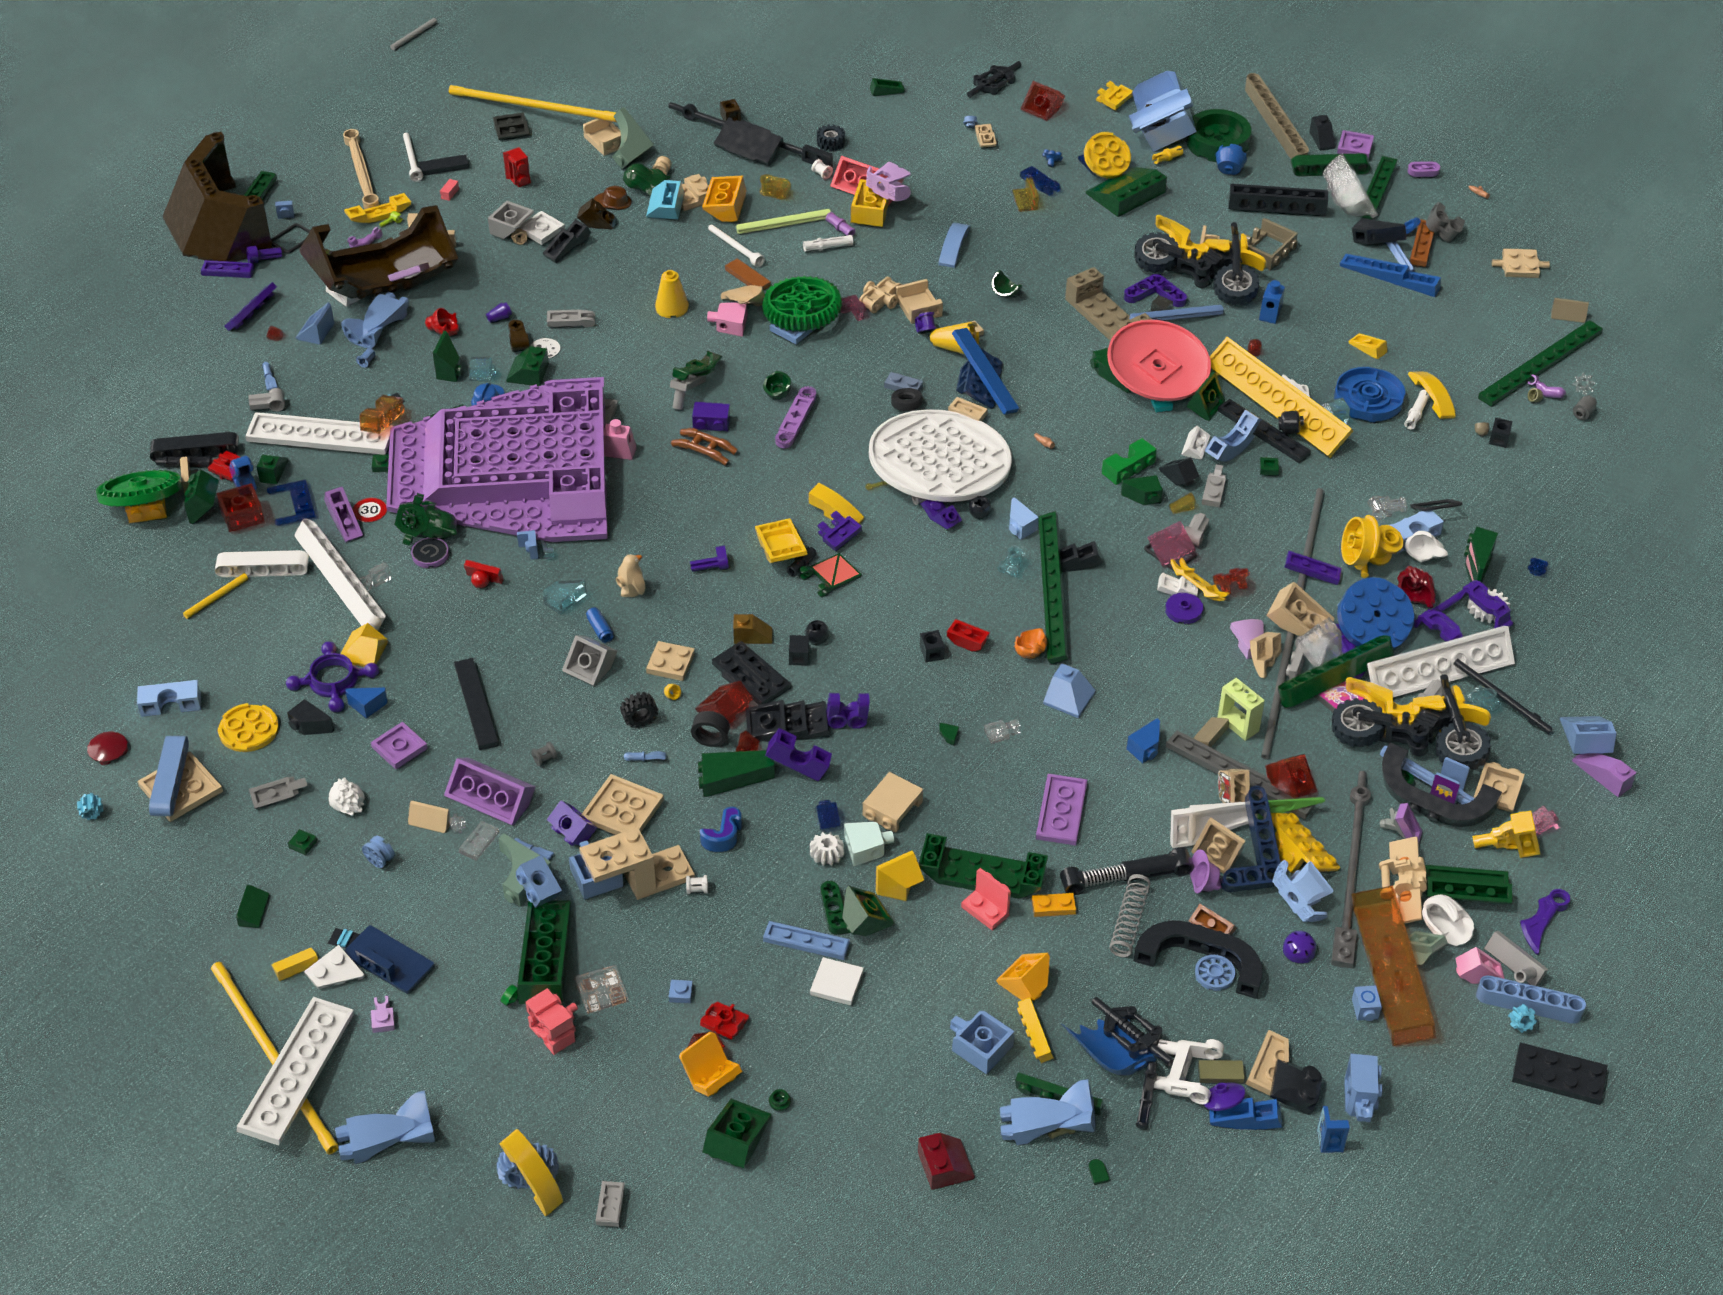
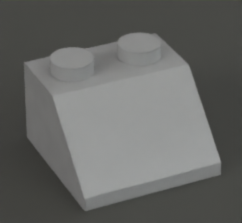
(508, 219)
(589, 659)

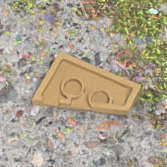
(1262, 1072)

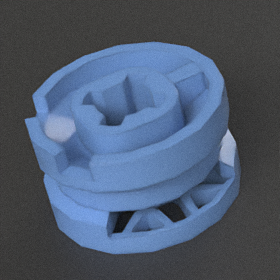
(378, 852)

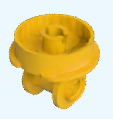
(1368, 542)

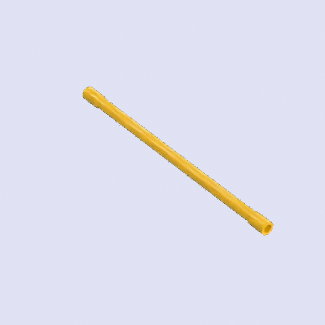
(461, 91)
(224, 978)

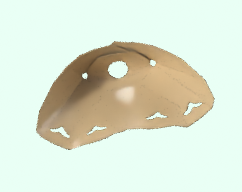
(745, 295)

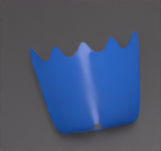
(1109, 1052)

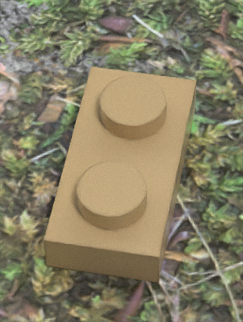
(968, 409)

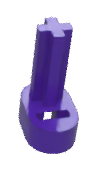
(254, 255)
(719, 561)

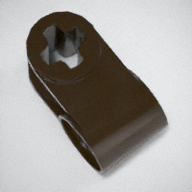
(518, 335)

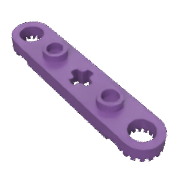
(791, 426)

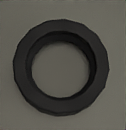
(708, 738)

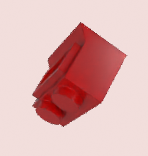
(517, 167)

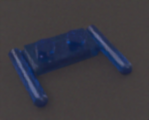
(300, 499)

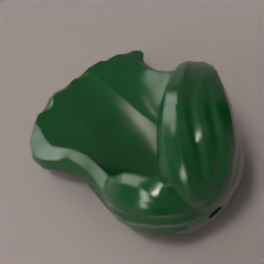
(642, 178)

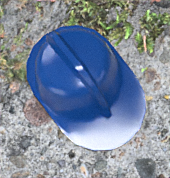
(486, 392)

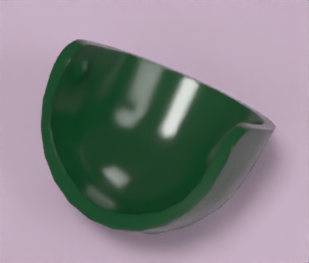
(1004, 286)

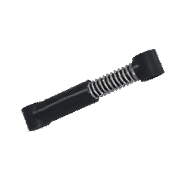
(1176, 862)

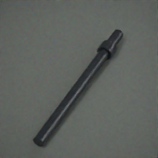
(1533, 719)

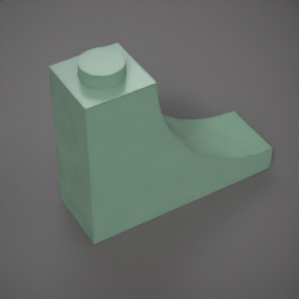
(633, 139)
(517, 855)

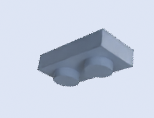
(897, 381)

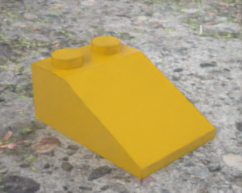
(868, 206)

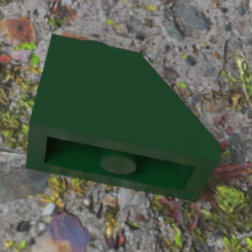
(271, 468)
(1142, 490)

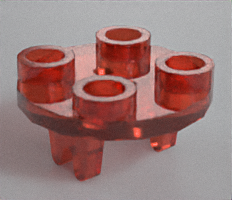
(1234, 574)

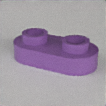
(1423, 169)

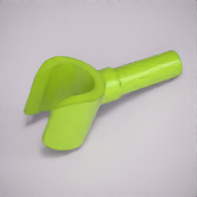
(394, 216)

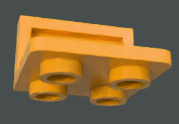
(146, 512)
(708, 1065)

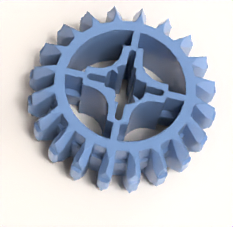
(511, 1175)

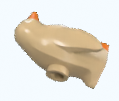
(631, 576)

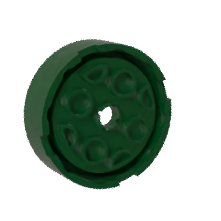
(1216, 129)

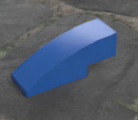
(1249, 1115)

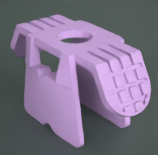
(889, 187)

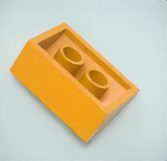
(725, 197)

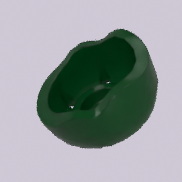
(777, 390)

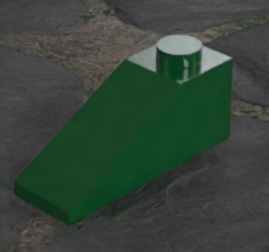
(1100, 364)

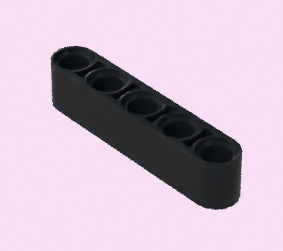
(195, 445)

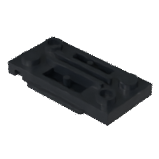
(748, 141)
(757, 676)

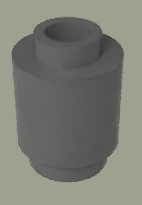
(1584, 407)

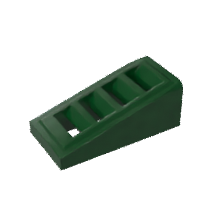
(885, 87)

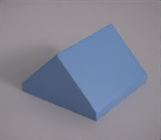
(317, 325)

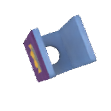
(1451, 779)

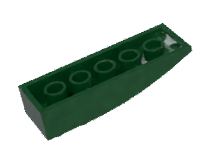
(544, 950)

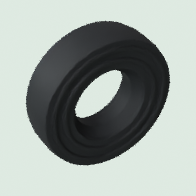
(906, 393)

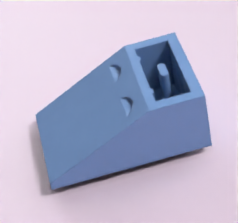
(1589, 734)

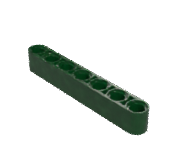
(1334, 671)

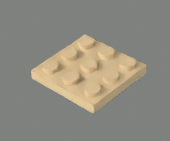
(195, 787)
(622, 806)

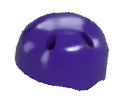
(1301, 943)

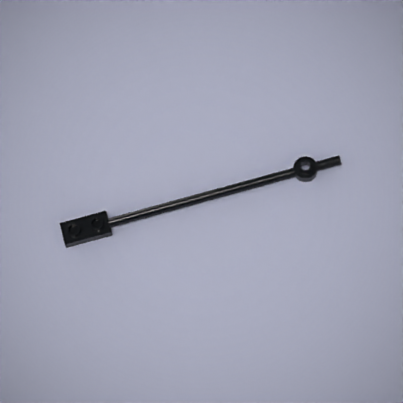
(809, 153)

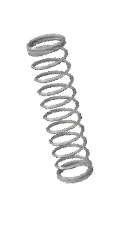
(1135, 888)

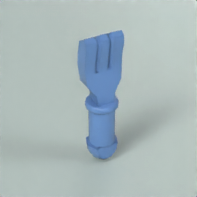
(270, 380)
(642, 756)
(545, 853)

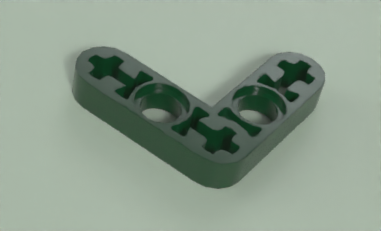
(833, 916)

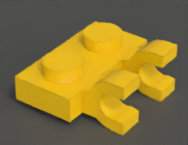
(1114, 95)

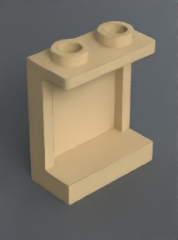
(602, 135)
(917, 299)
(891, 801)

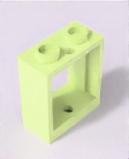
(1241, 724)

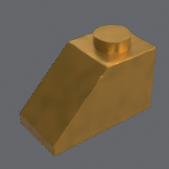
(751, 630)

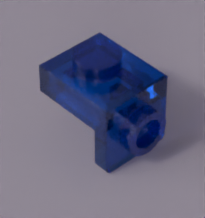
(827, 814)

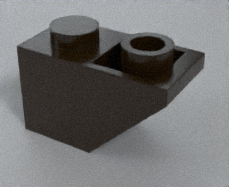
(596, 216)

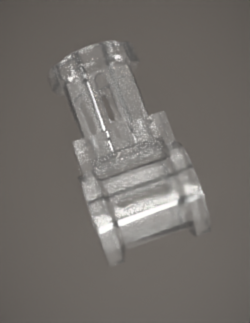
(1385, 506)

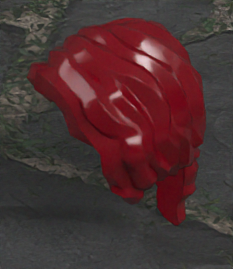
(1417, 586)

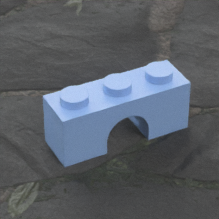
(1422, 521)
(153, 697)

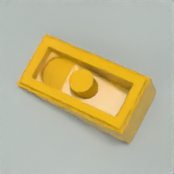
(1372, 346)

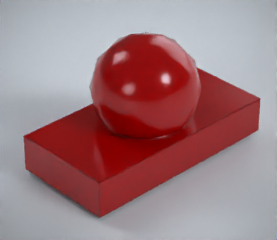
(482, 573)

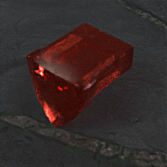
(747, 742)

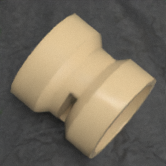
(663, 164)

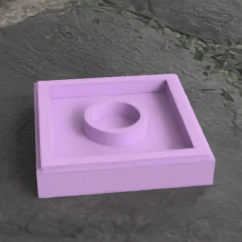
(407, 272)

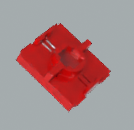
(221, 465)
(724, 1020)

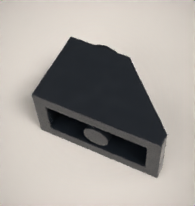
(1322, 132)
(1180, 471)
(309, 719)

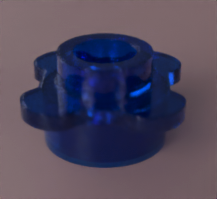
(1537, 566)

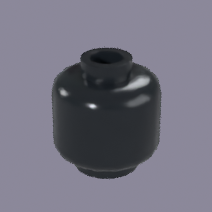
(1290, 422)

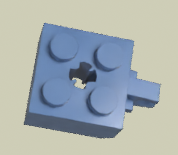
(585, 881)
(981, 1040)
(1362, 1086)

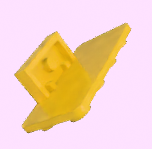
(1298, 845)

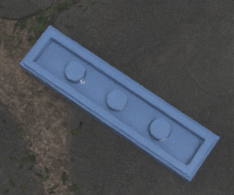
(806, 940)

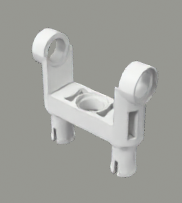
(1184, 1051)

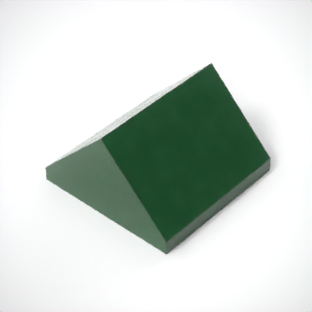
(1207, 398)

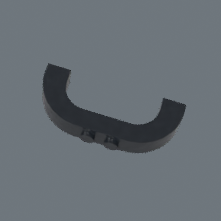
(1432, 806)
(1204, 941)

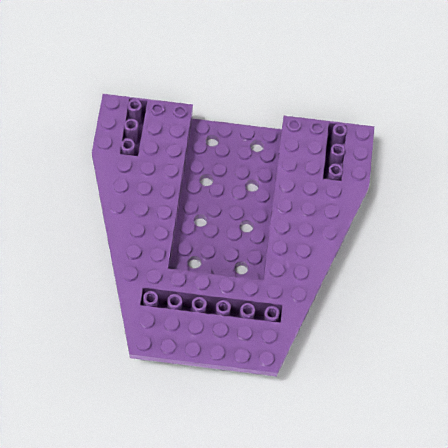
(553, 496)

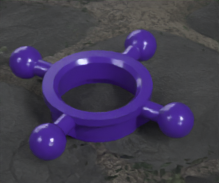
(335, 689)

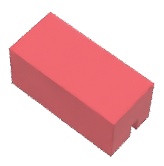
(449, 189)

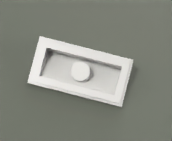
(1196, 443)

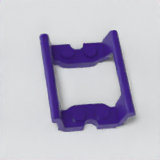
(1479, 595)

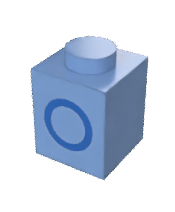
(1366, 1003)

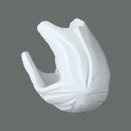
(1448, 918)

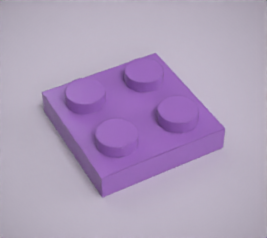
(1355, 143)
(399, 745)

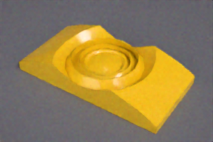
(780, 540)

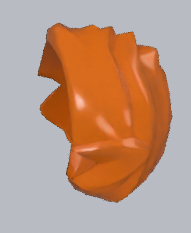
(1031, 643)

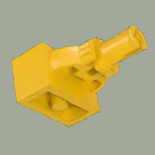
(1514, 834)

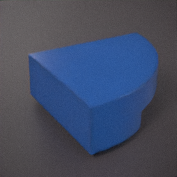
(1411, 224)

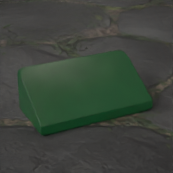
(252, 907)

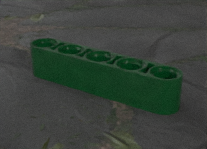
(1316, 164)

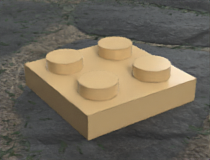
(670, 660)

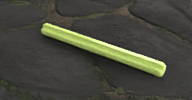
(782, 221)

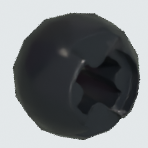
(979, 507)
(817, 631)

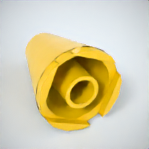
(671, 296)
(944, 339)

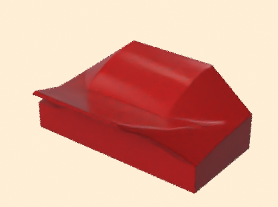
(967, 635)

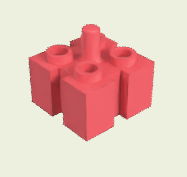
(551, 1020)

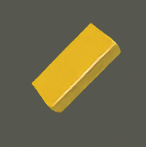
(294, 964)

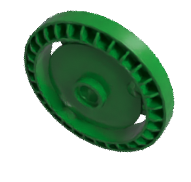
(138, 488)

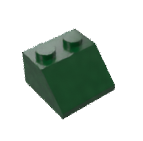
(529, 367)
(200, 494)

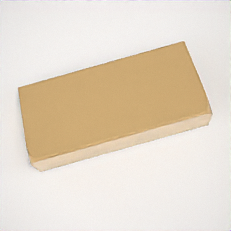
(429, 817)

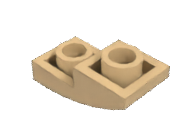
(985, 135)

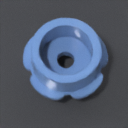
(970, 121)

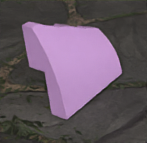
(1245, 631)

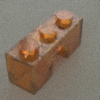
(387, 411)

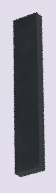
(1268, 433)
(476, 704)

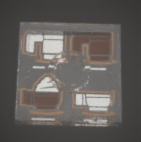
(601, 989)

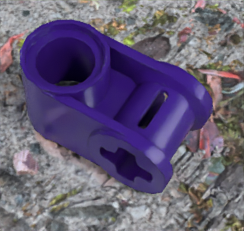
(925, 322)

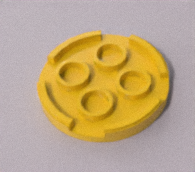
(1107, 155)
(248, 727)

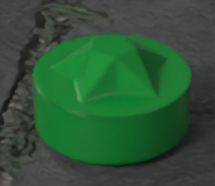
(510, 995)

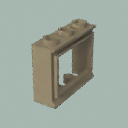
(1276, 232)

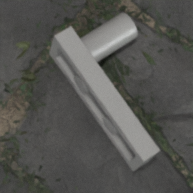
(682, 386)
(1518, 960)

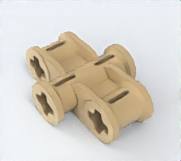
(877, 296)

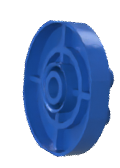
(1370, 393)
(1373, 595)

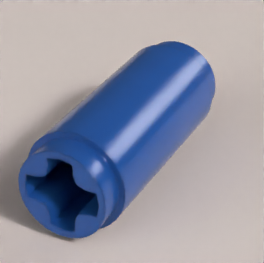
(599, 625)

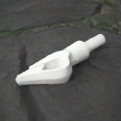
(1304, 388)

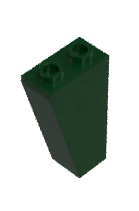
(733, 770)

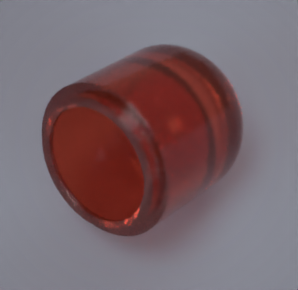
(274, 333)
(1254, 347)

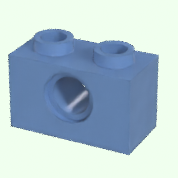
(538, 870)

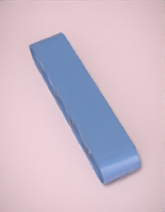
(168, 776)
(1543, 1001)

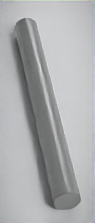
(408, 37)

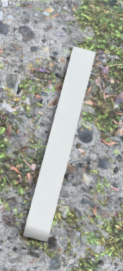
(339, 574)

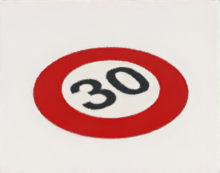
(369, 509)

